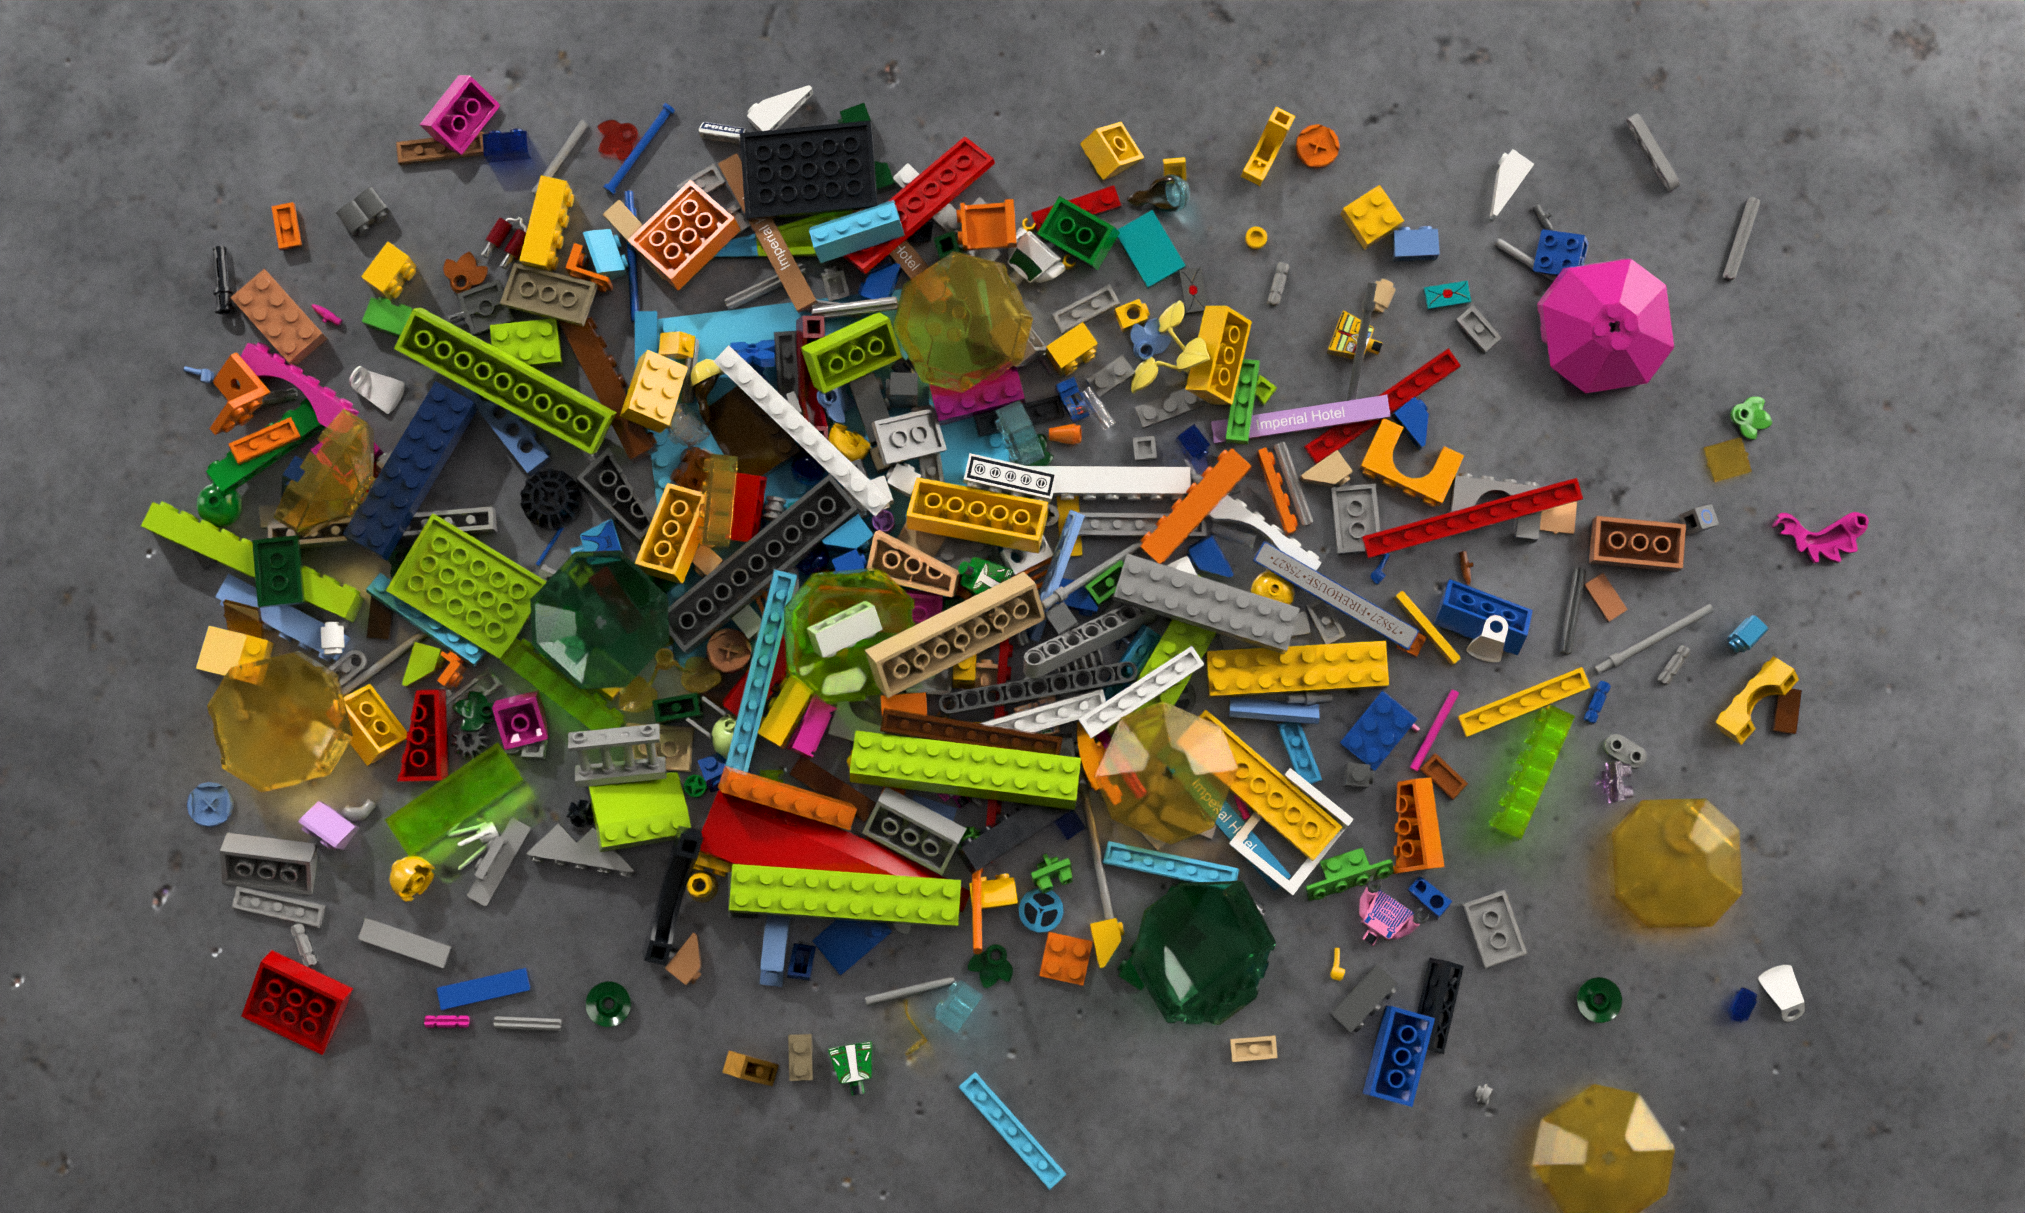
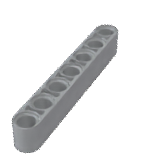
(1085, 639)

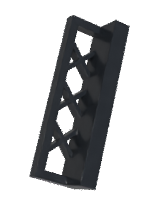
(1432, 999)

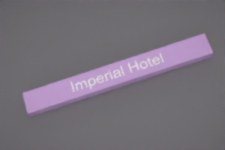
(1310, 418)

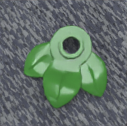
(1753, 419)

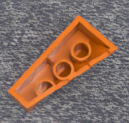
(1417, 827)

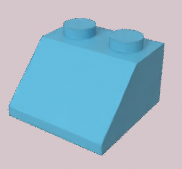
(605, 253)

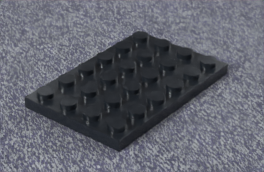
(808, 170)

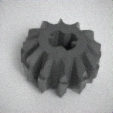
(463, 746)

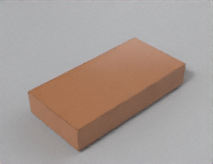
(1605, 597)

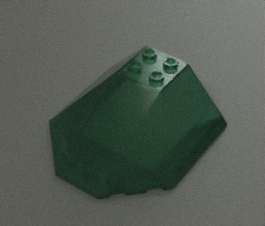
(1203, 951)

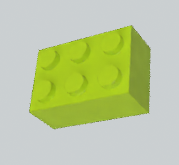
(531, 342)

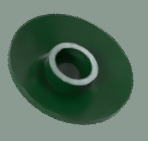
(1610, 1003)
(596, 1004)

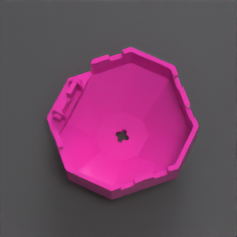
(1577, 328)

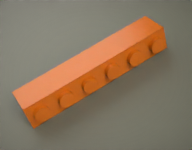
(1196, 506)
(787, 798)

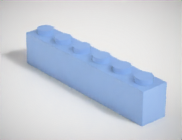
(284, 618)

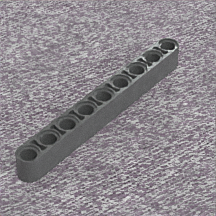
(1048, 683)

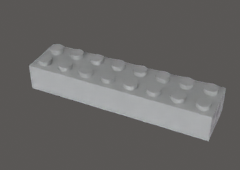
(1206, 604)

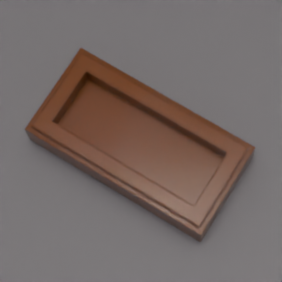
(1443, 776)

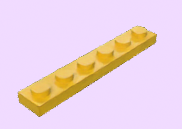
(1523, 702)

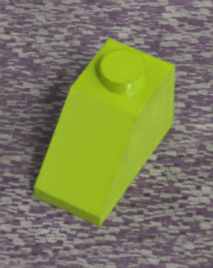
(422, 664)

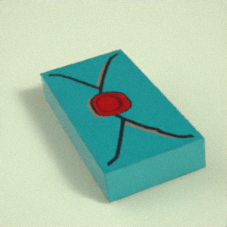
(1447, 295)

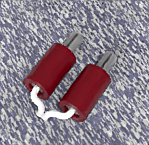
(497, 236)

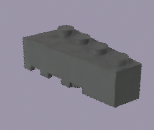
(615, 495)

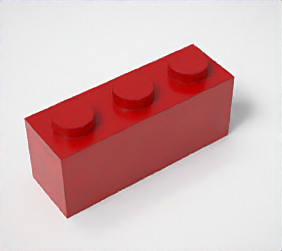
(747, 506)

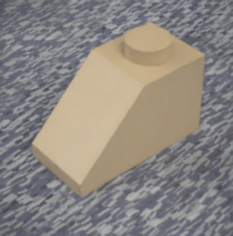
(1328, 472)

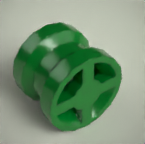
(691, 785)

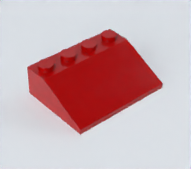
(296, 1001)

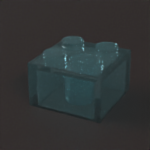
(1018, 434)
(958, 1005)

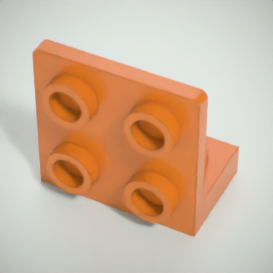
(577, 268)

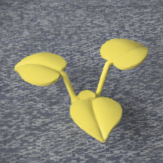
(1192, 354)

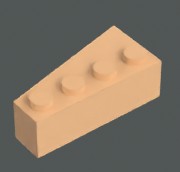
(911, 567)

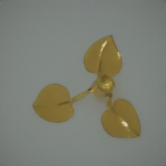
(697, 677)

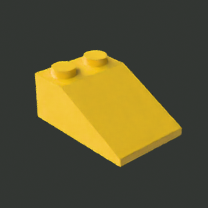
(229, 648)

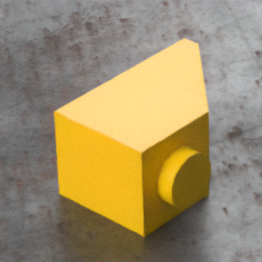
(1106, 938)

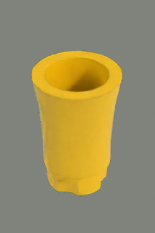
(710, 890)

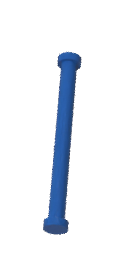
(639, 148)

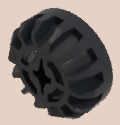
(564, 513)

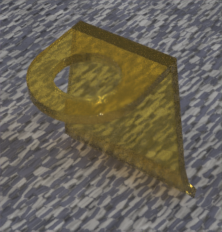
(923, 1040)

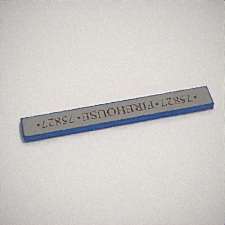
(1336, 595)

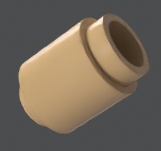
(1383, 295)

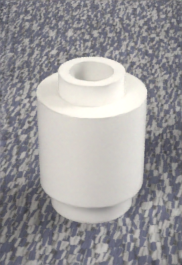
(332, 638)

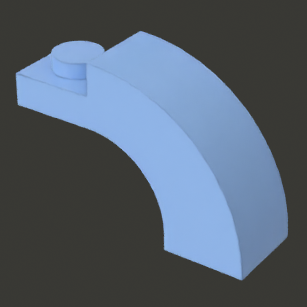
(774, 950)

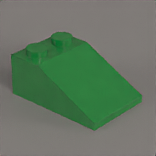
(1078, 232)

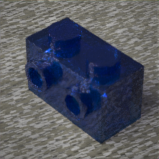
(506, 145)

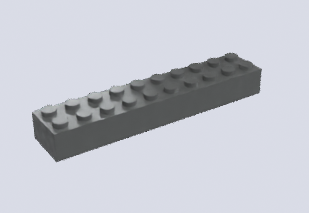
(751, 567)

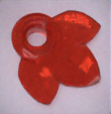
(615, 141)

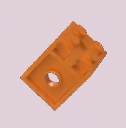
(242, 399)

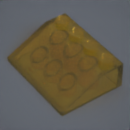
(718, 501)

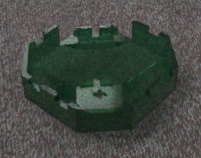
(607, 587)

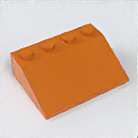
(684, 235)

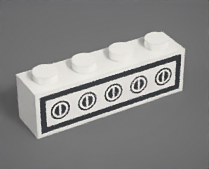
(1009, 478)

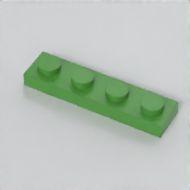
(1243, 403)

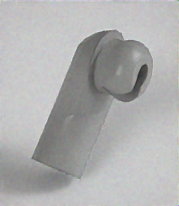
(358, 813)

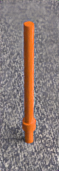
(977, 912)

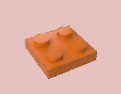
(1065, 958)

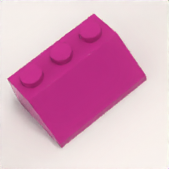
(460, 114)

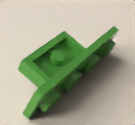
(1347, 872)

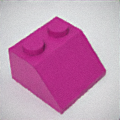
(521, 719)

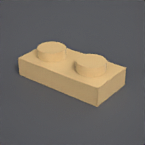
(1253, 1048)

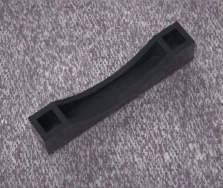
(666, 911)

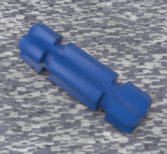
(1597, 702)

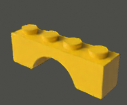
(1773, 679)

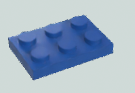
(1378, 730)

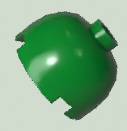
(216, 509)

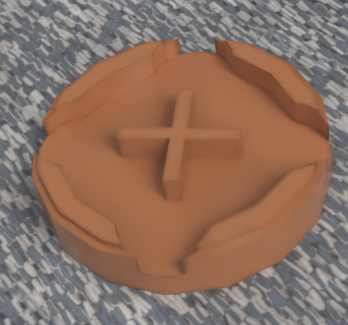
(728, 650)

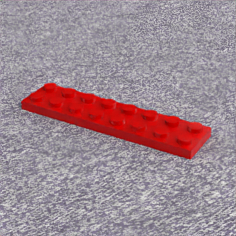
(929, 195)

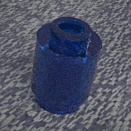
(1742, 1005)

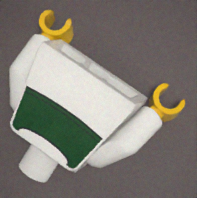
(1034, 259)

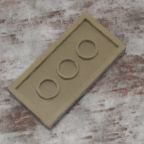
(549, 294)

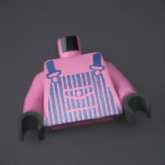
(1385, 915)

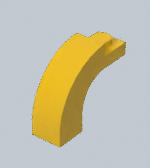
(1268, 146)

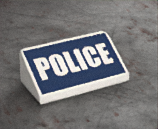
(721, 132)

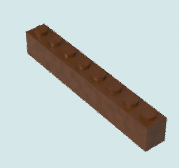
(608, 386)

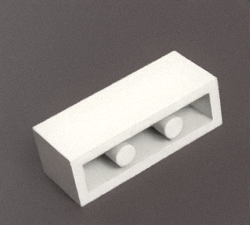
(844, 629)

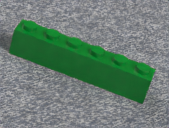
(229, 476)

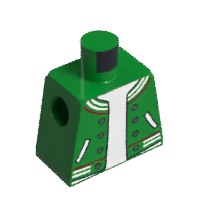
(982, 575)
(853, 1064)

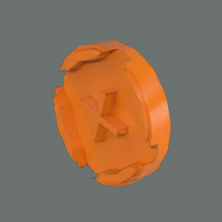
(1317, 146)

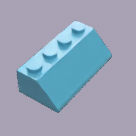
(856, 231)

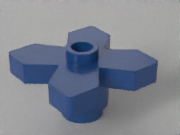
(756, 355)

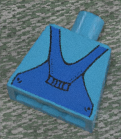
(600, 538)

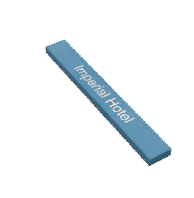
(1230, 824)

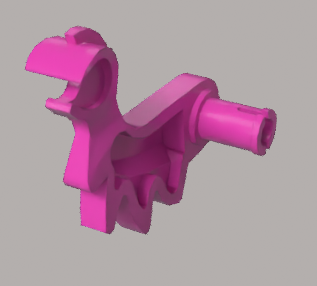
(1827, 542)

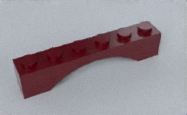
(807, 331)

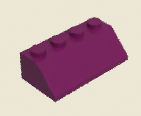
(981, 398)

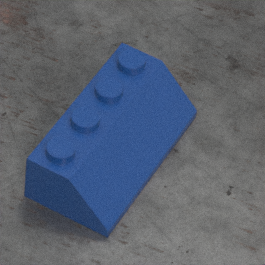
(1467, 609)
(1398, 1055)

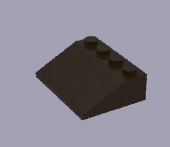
(750, 434)

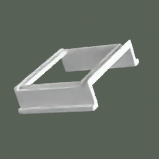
(1307, 867)

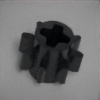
(903, 366)
(580, 813)

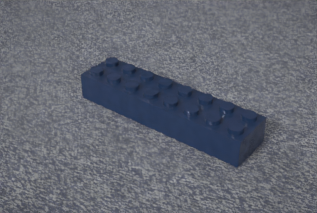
(410, 471)

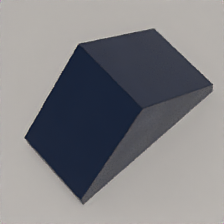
(801, 962)

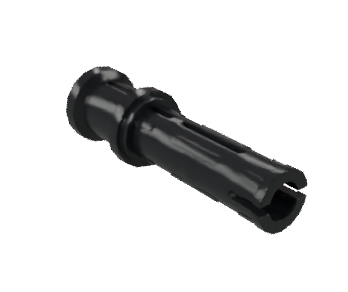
(222, 290)

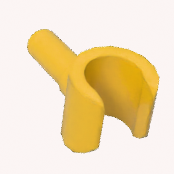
(1336, 972)

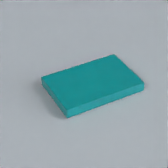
(1150, 249)

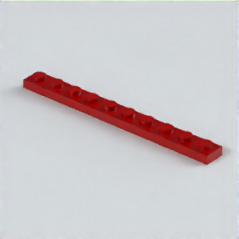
(1472, 518)
(1004, 674)

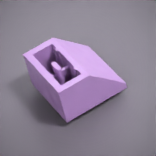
(328, 825)

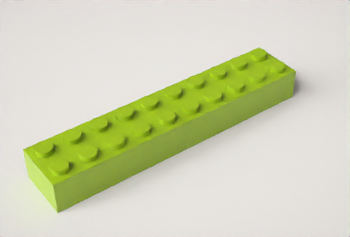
(505, 380)
(238, 555)
(965, 769)
(844, 896)

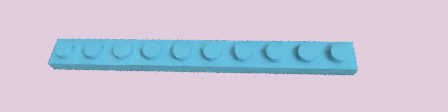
(760, 671)

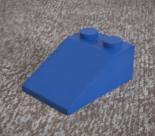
(849, 941)

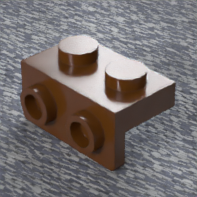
(690, 470)

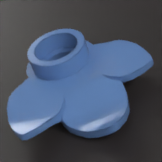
(1150, 337)
(837, 403)

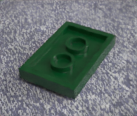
(278, 571)

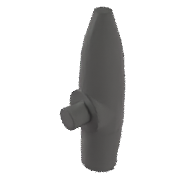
(1543, 217)

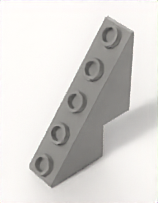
(563, 848)

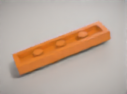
(1274, 484)

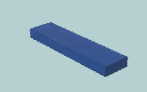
(483, 988)

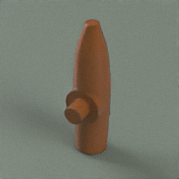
(1465, 567)

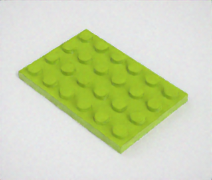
(466, 586)

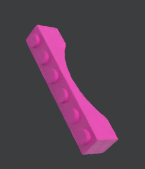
(271, 365)

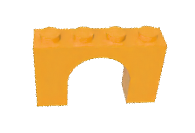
(1379, 463)

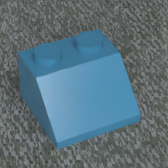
(849, 537)

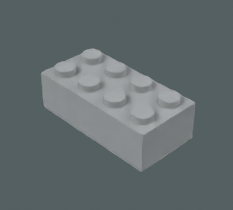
(914, 830)

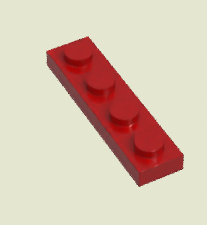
(1094, 203)

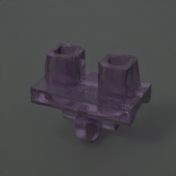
(1613, 781)

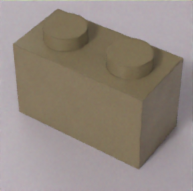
(800, 1057)

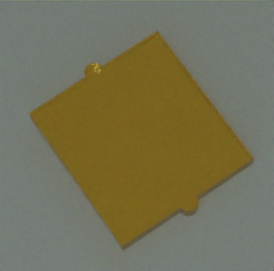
(1727, 459)

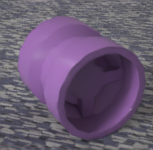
(882, 519)

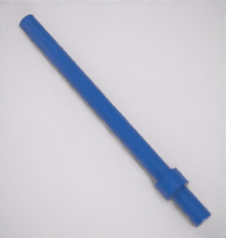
(632, 262)

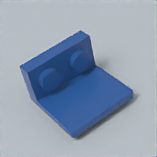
(1559, 251)

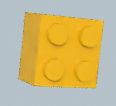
(1372, 217)
(389, 271)
(1072, 349)

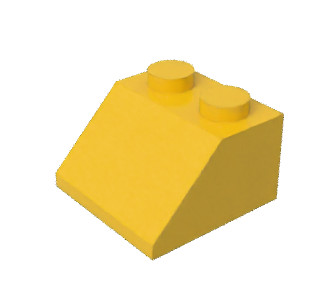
(1111, 150)
(997, 892)

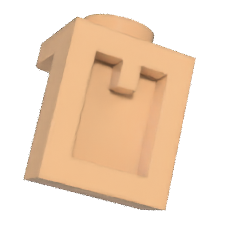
(986, 674)

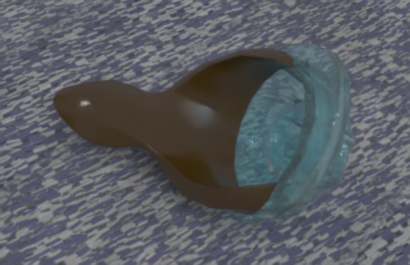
(1166, 194)

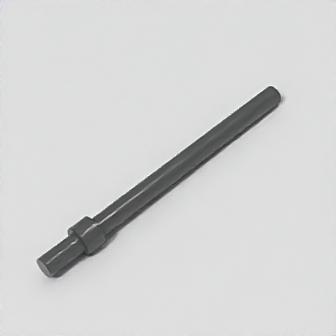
(1368, 306)

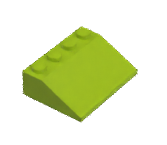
(638, 812)

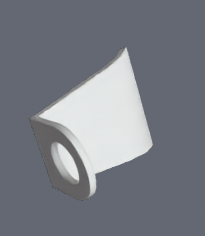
(378, 389)
(1489, 644)
(1784, 990)

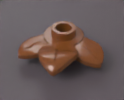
(466, 270)

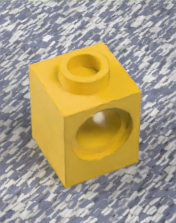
(1124, 321)

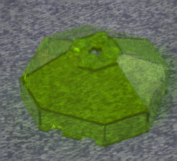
(823, 595)

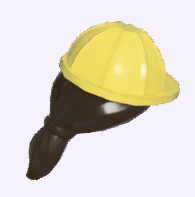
(703, 379)

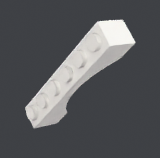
(1235, 512)

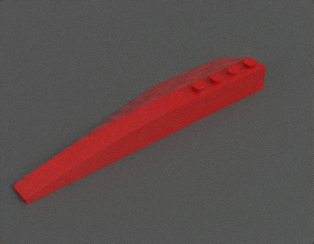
(766, 836)

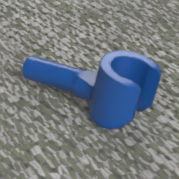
(1377, 575)

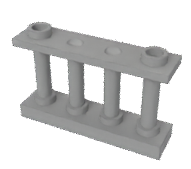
(618, 771)

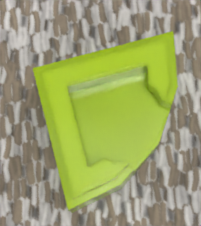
(1264, 390)

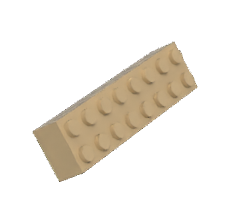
(955, 634)

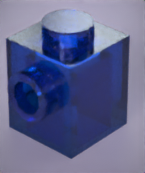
(1193, 443)

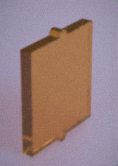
(243, 618)

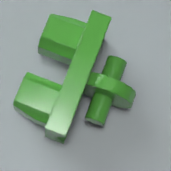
(1049, 870)

